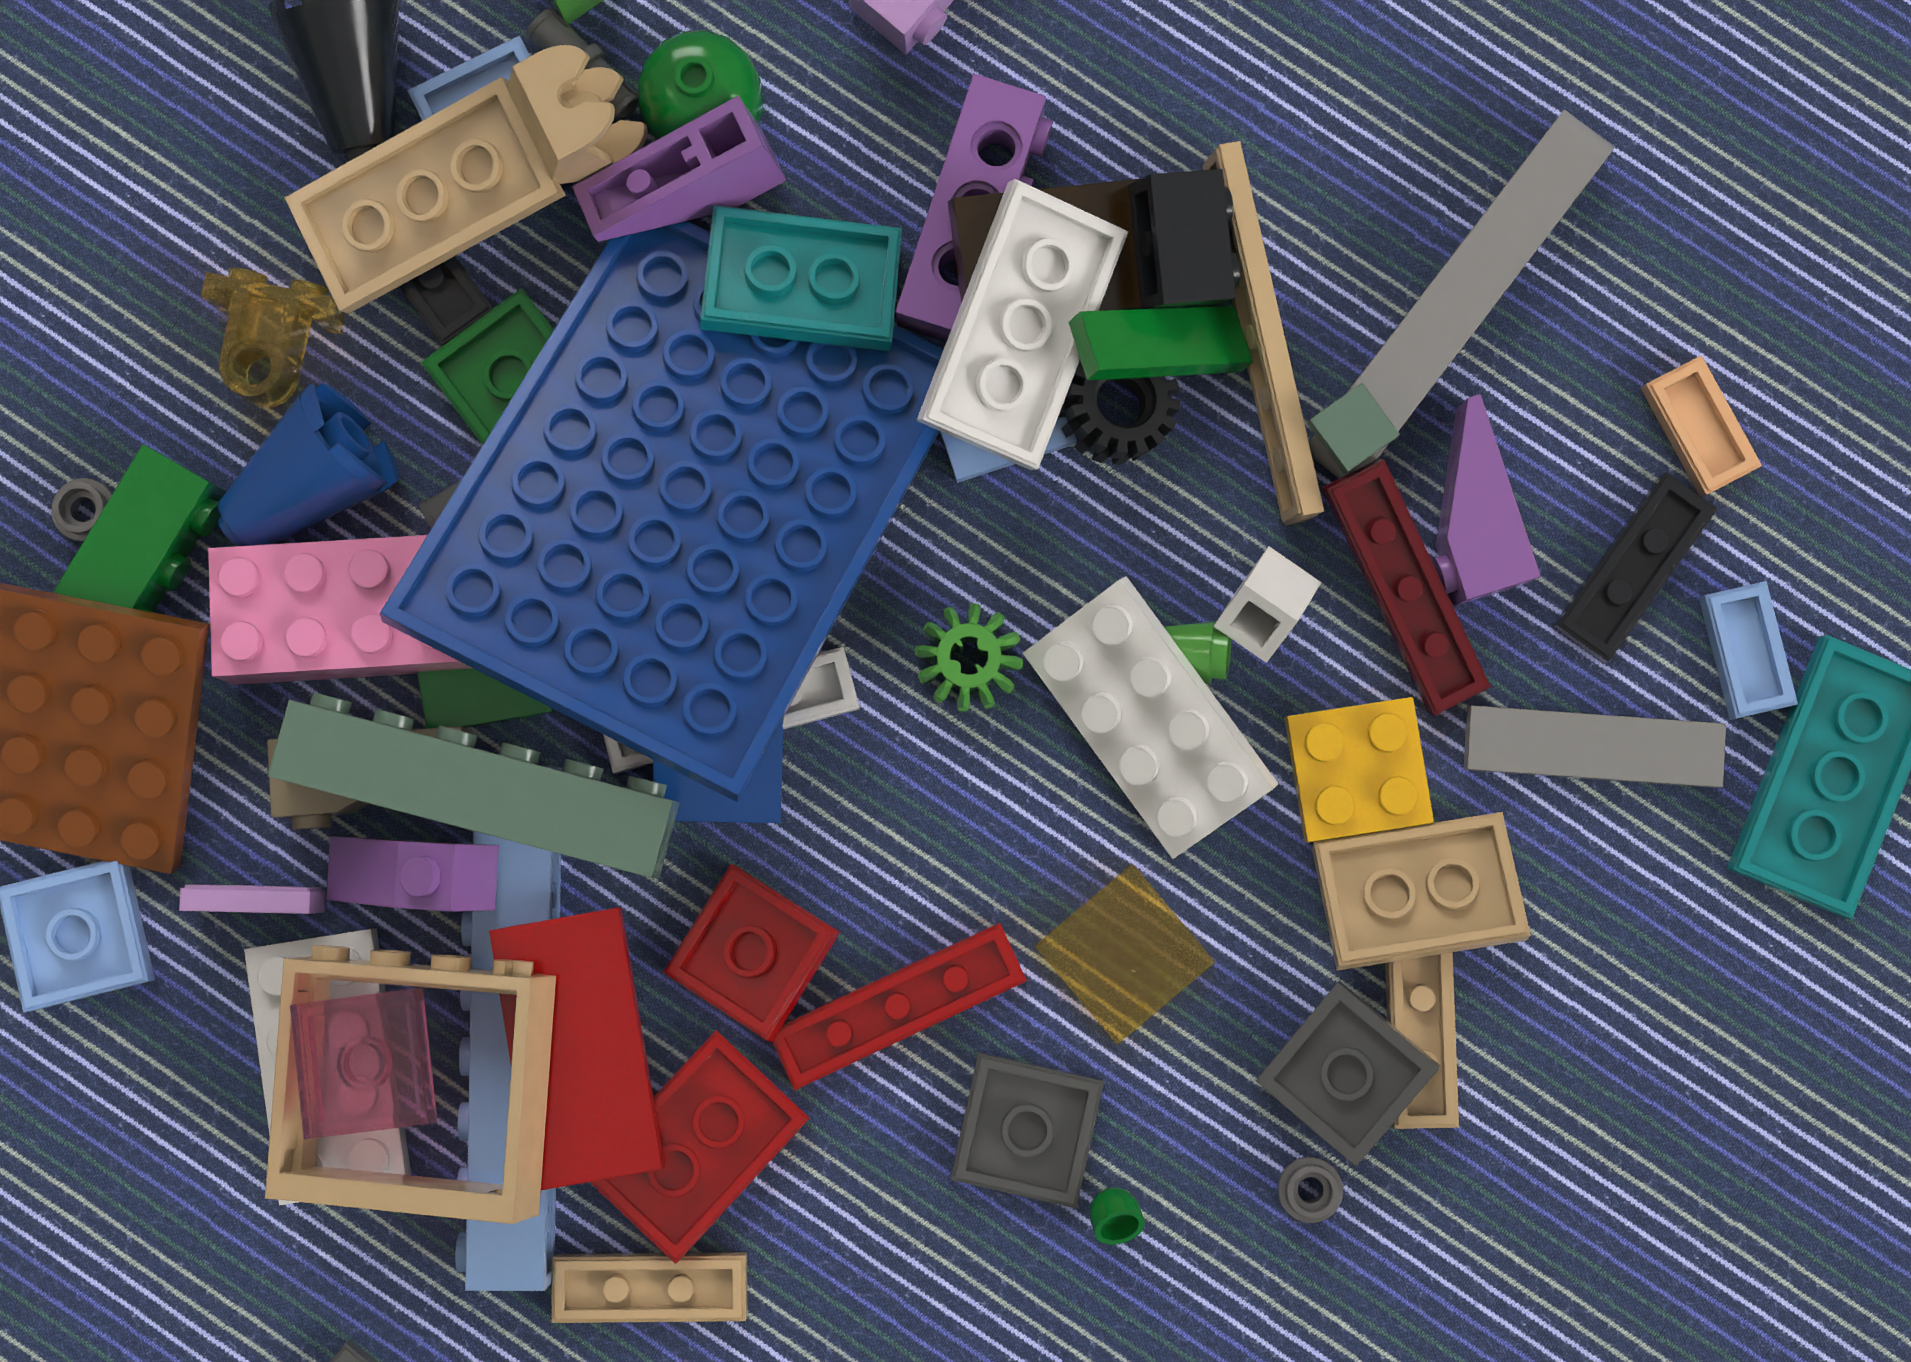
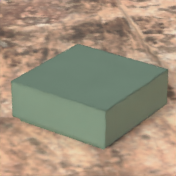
(1353, 428)

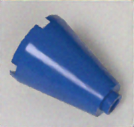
(306, 471)

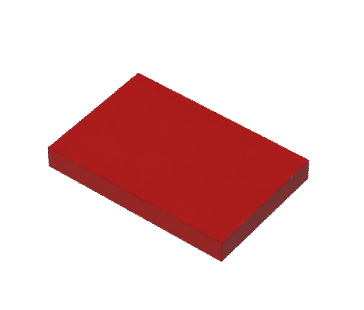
(716, 1134)

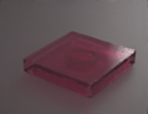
(363, 1063)

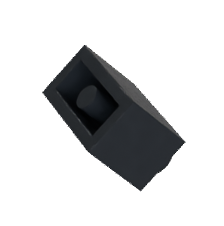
(1183, 239)

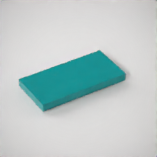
(1831, 780)

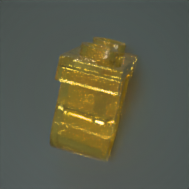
(267, 324)

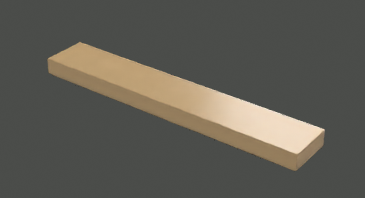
(1271, 367)

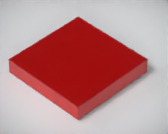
(751, 952)

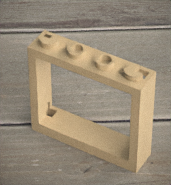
(293, 1160)

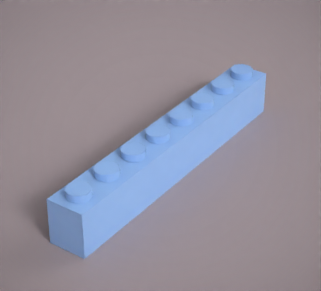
(493, 1252)

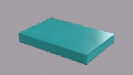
(801, 278)

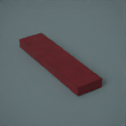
(1406, 586)

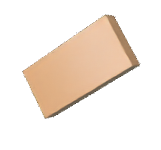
(1701, 426)

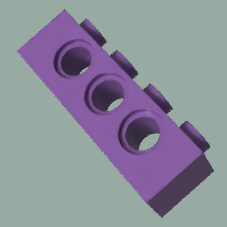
(989, 115)

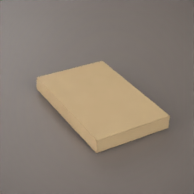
(1420, 891)

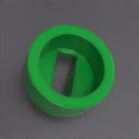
(1116, 1216)

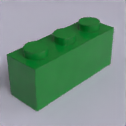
(144, 535)

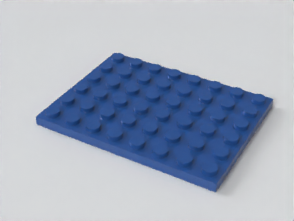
(670, 514)

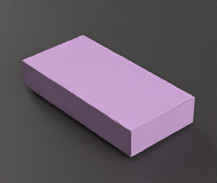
(252, 899)

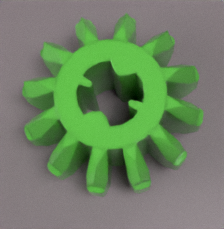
(986, 646)

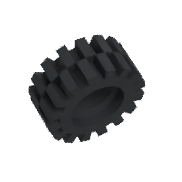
(1114, 440)

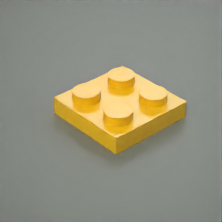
(1358, 769)

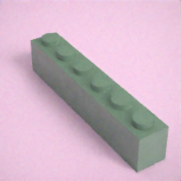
(475, 788)

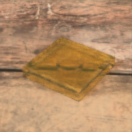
(1124, 953)

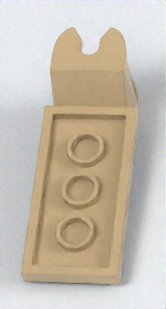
(462, 174)

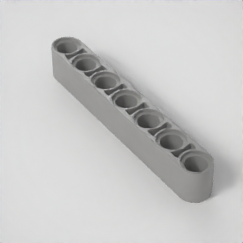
(1479, 273)

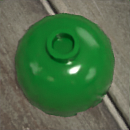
(693, 76)

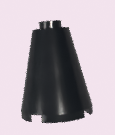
(345, 66)

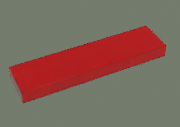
(897, 1006)

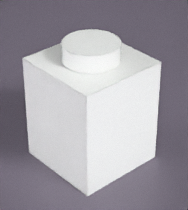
(1267, 604)

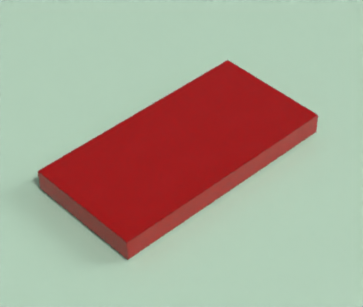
(599, 1077)

